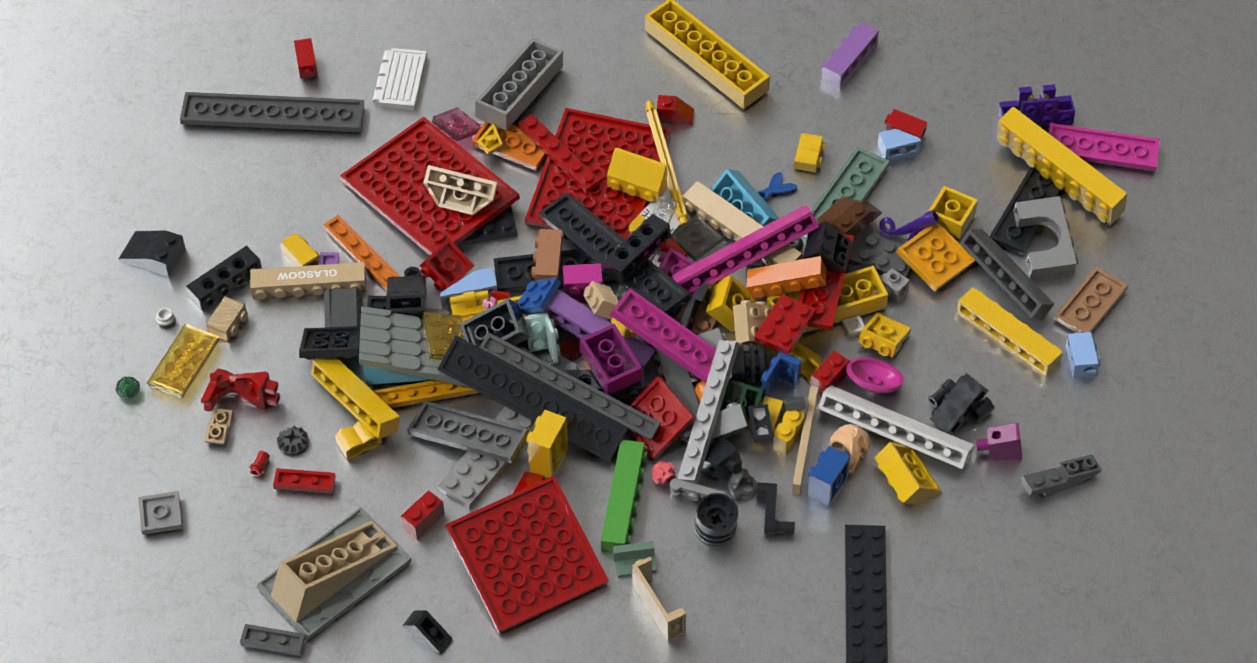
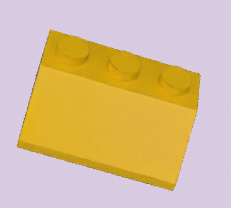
(637, 175)
(906, 473)

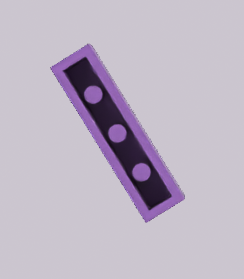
(849, 54)

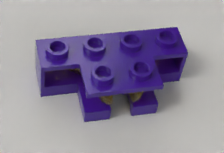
(1042, 110)

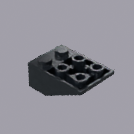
(407, 295)

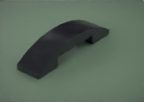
(700, 297)

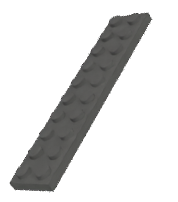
(272, 112)

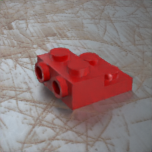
(446, 265)

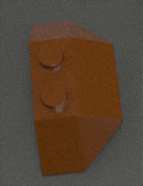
(850, 215)

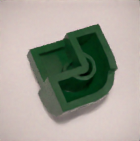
(742, 394)

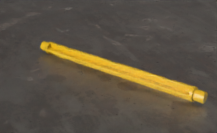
(665, 158)

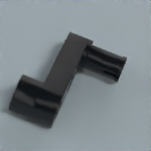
(981, 410)
(768, 493)

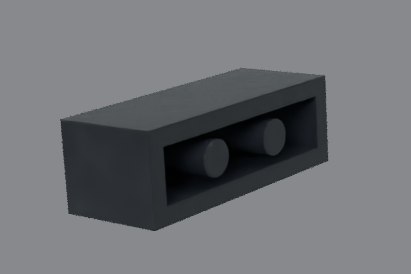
(958, 404)

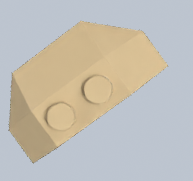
(458, 190)

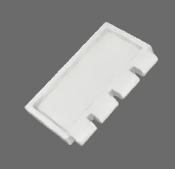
(400, 78)

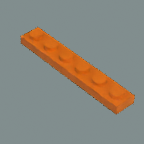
(360, 250)

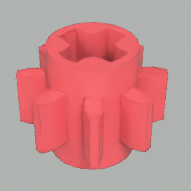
(663, 473)

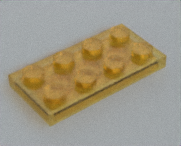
(183, 361)

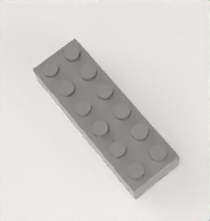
(519, 84)

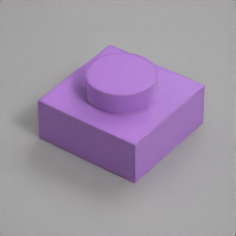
(328, 258)

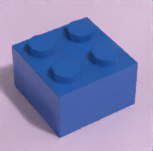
(828, 475)

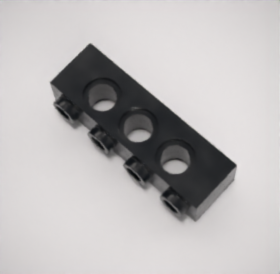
(637, 248)
(223, 278)
(629, 392)

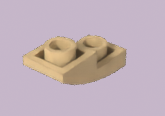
(219, 426)

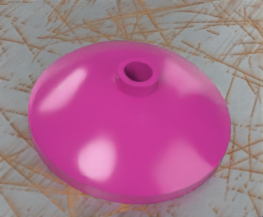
(874, 375)

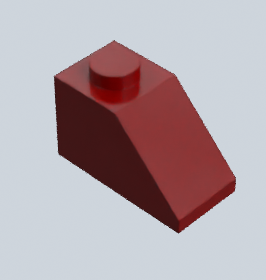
(674, 110)

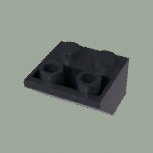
(830, 245)

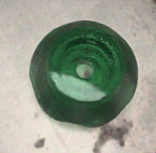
(130, 383)

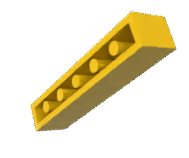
(1009, 331)
(355, 396)

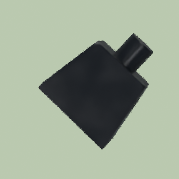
(722, 459)

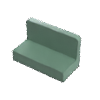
(628, 554)

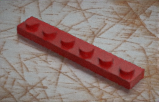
(559, 153)

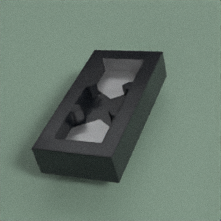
(760, 423)

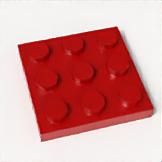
(666, 407)

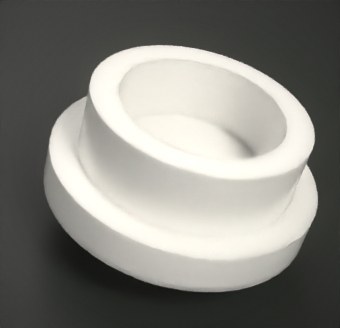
(165, 317)

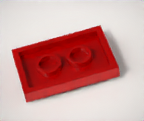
(785, 324)

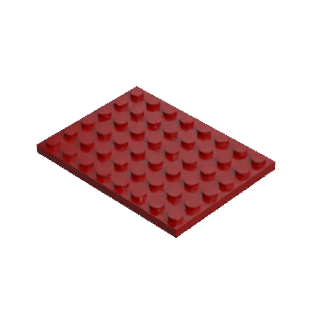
(593, 141)
(394, 186)

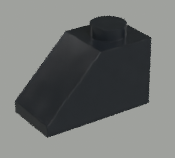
(427, 630)

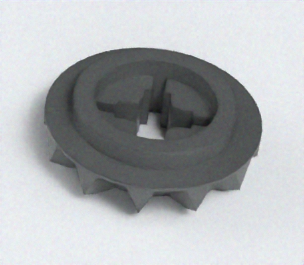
(299, 443)

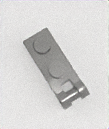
(692, 491)

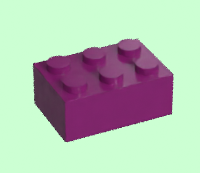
(610, 359)

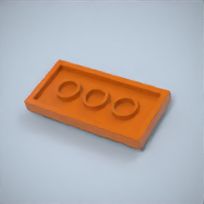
(515, 147)

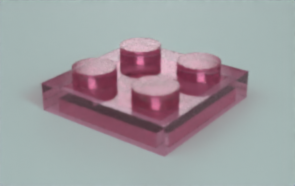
(456, 124)

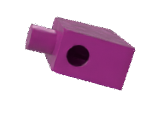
(1002, 442)

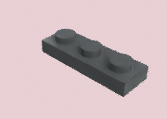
(272, 639)

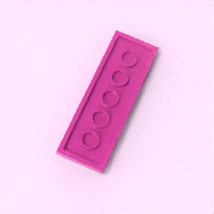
(1108, 147)
(665, 334)

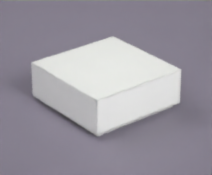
(853, 326)

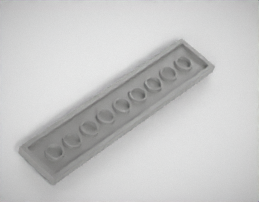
(477, 472)

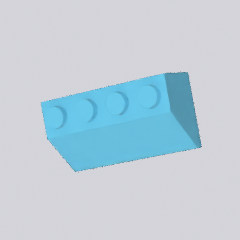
(741, 194)

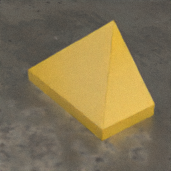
(809, 362)

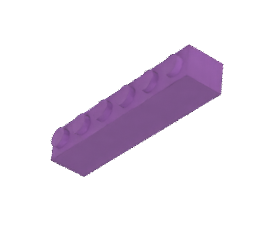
(582, 322)

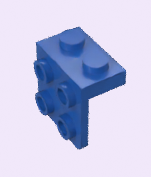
(783, 368)

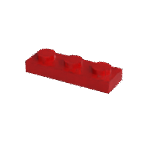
(304, 480)

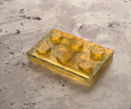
(440, 332)

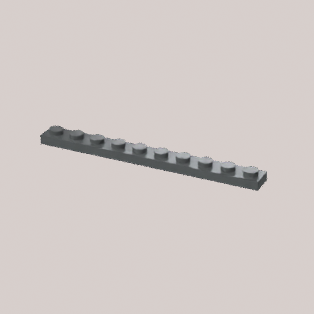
(586, 394)

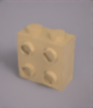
(748, 320)

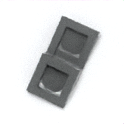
(794, 403)

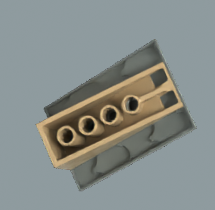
(334, 573)

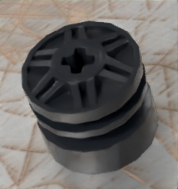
(749, 362)
(718, 510)

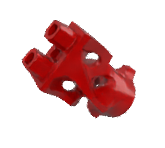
(251, 388)

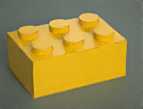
(547, 444)

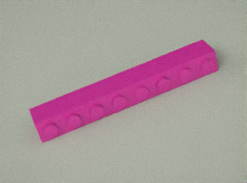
(747, 249)

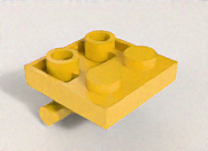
(468, 304)

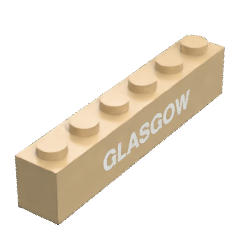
(306, 280)

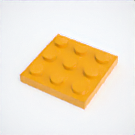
(935, 256)

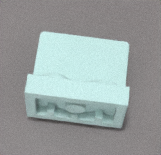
(542, 334)

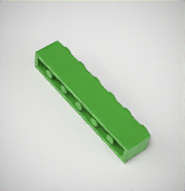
(623, 495)

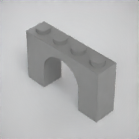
(1051, 214)

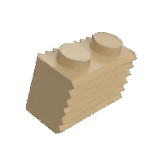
(600, 299)
(227, 318)

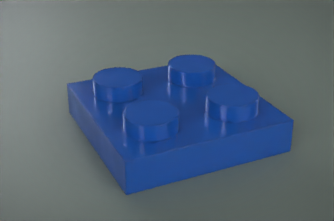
(538, 295)

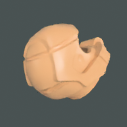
(854, 439)

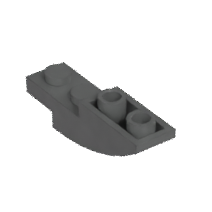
(1062, 477)

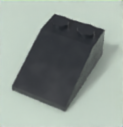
(154, 251)
(501, 320)

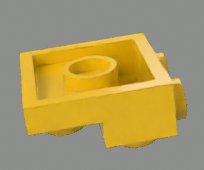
(884, 335)

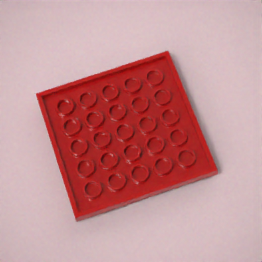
(526, 554)

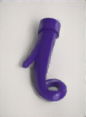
(914, 227)

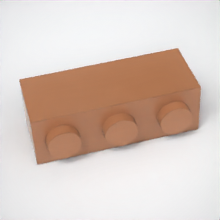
(547, 254)

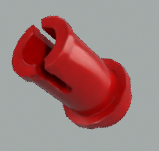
(257, 467)

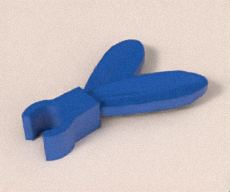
(776, 187)

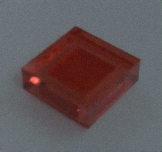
(570, 350)

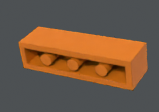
(786, 277)

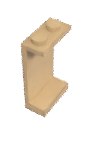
(672, 624)

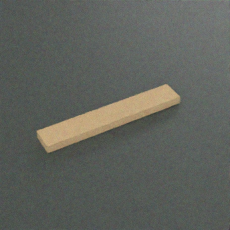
(805, 438)

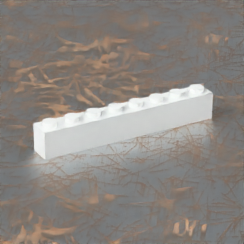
(896, 427)

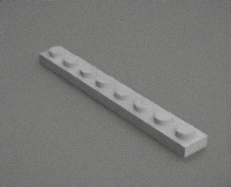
(708, 411)

